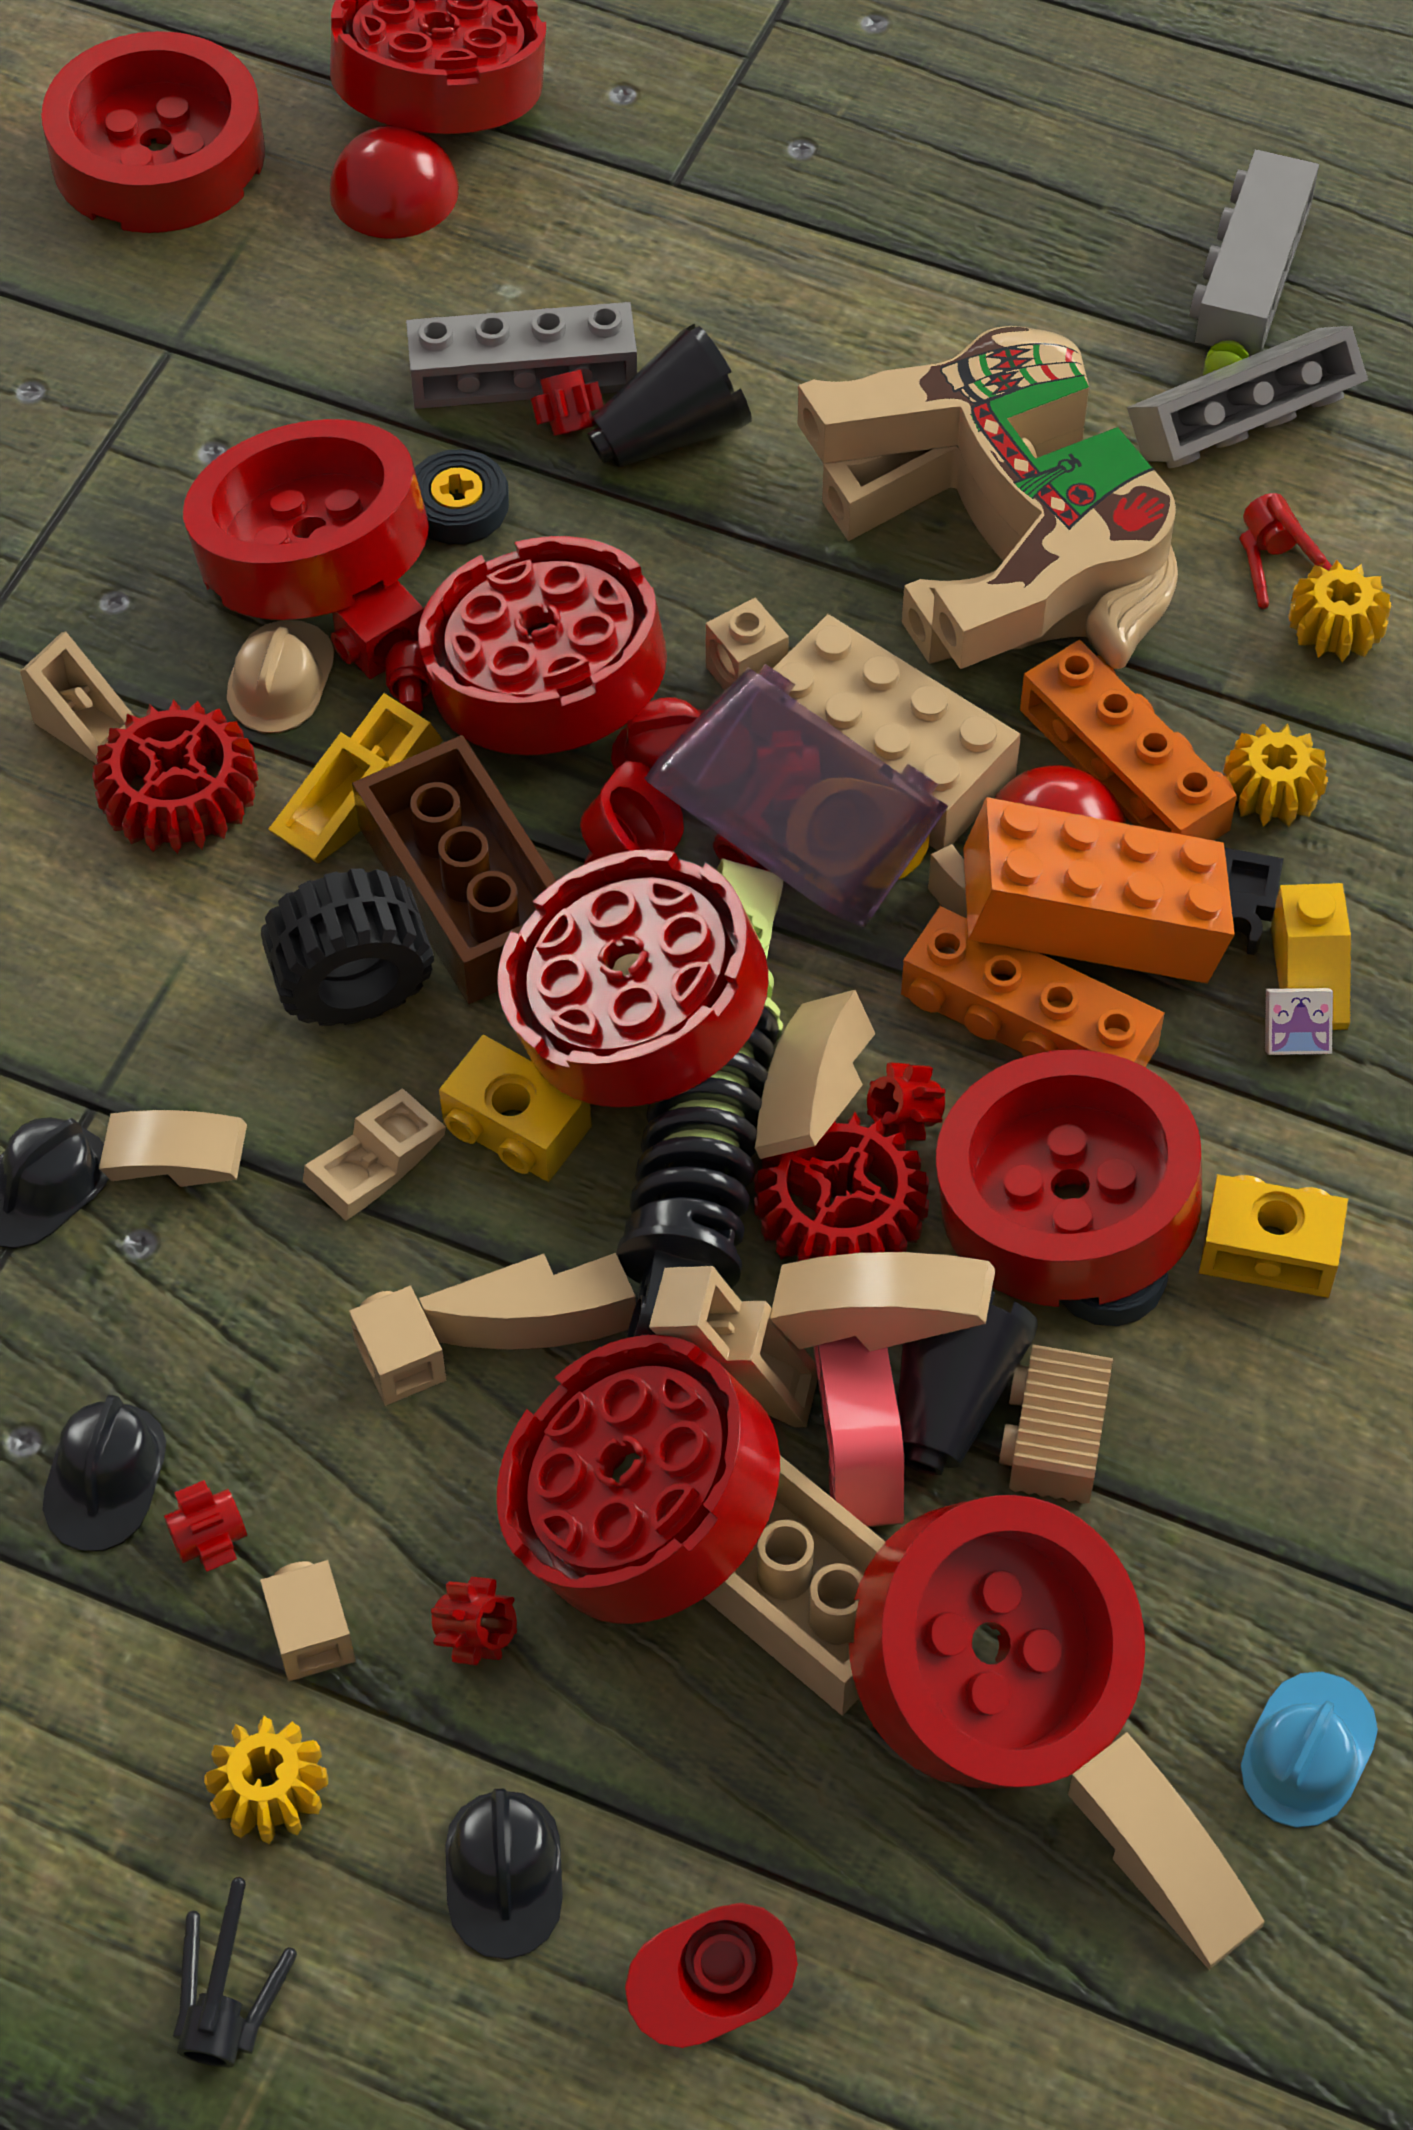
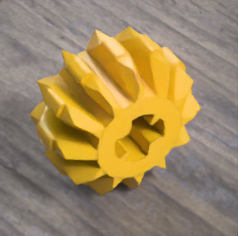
(1339, 610)
(1276, 774)
(262, 1753)

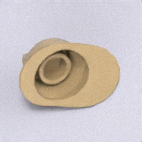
(280, 676)

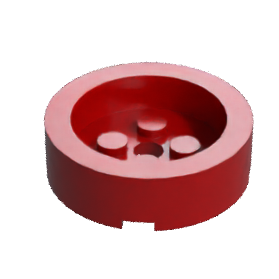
(438, 61)
(145, 88)
(260, 508)
(566, 681)
(664, 1023)
(1067, 1123)
(679, 1511)
(1063, 1658)

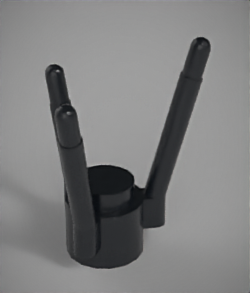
(213, 2027)

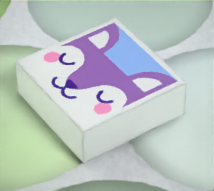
(1298, 1021)

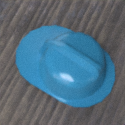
(1308, 1749)

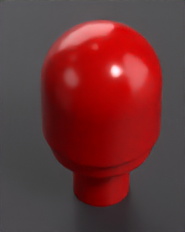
(407, 674)

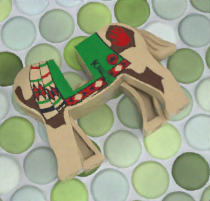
(1069, 516)

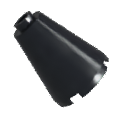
(670, 403)
(955, 1382)

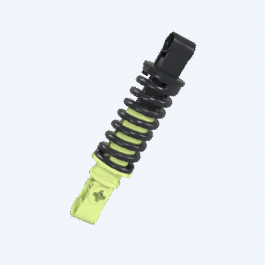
(703, 1145)

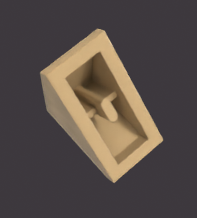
(72, 697)

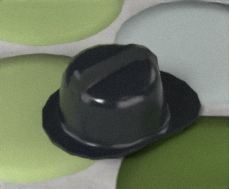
(46, 1178)
(103, 1475)
(503, 1874)

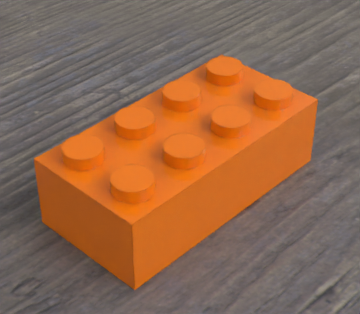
(1097, 891)

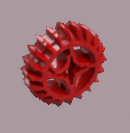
(177, 795)
(853, 1222)

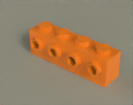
(1126, 745)
(1023, 996)

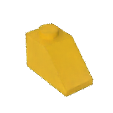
(1314, 943)

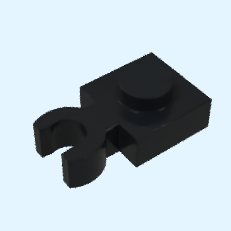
(1253, 891)

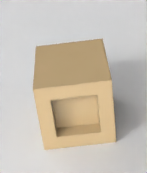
(743, 640)
(397, 1344)
(307, 1619)

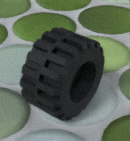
(347, 947)

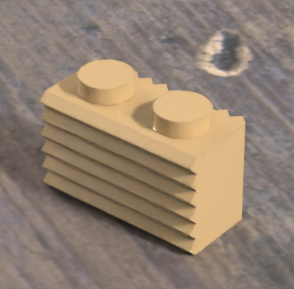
(1059, 1423)

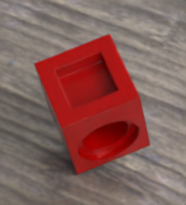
(374, 625)

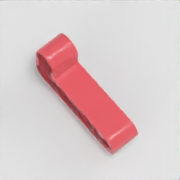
(862, 1431)

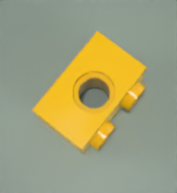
(501, 1080)
(1243, 1251)

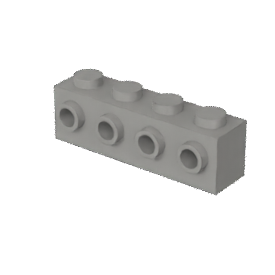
(1255, 251)
(510, 352)
(1248, 394)

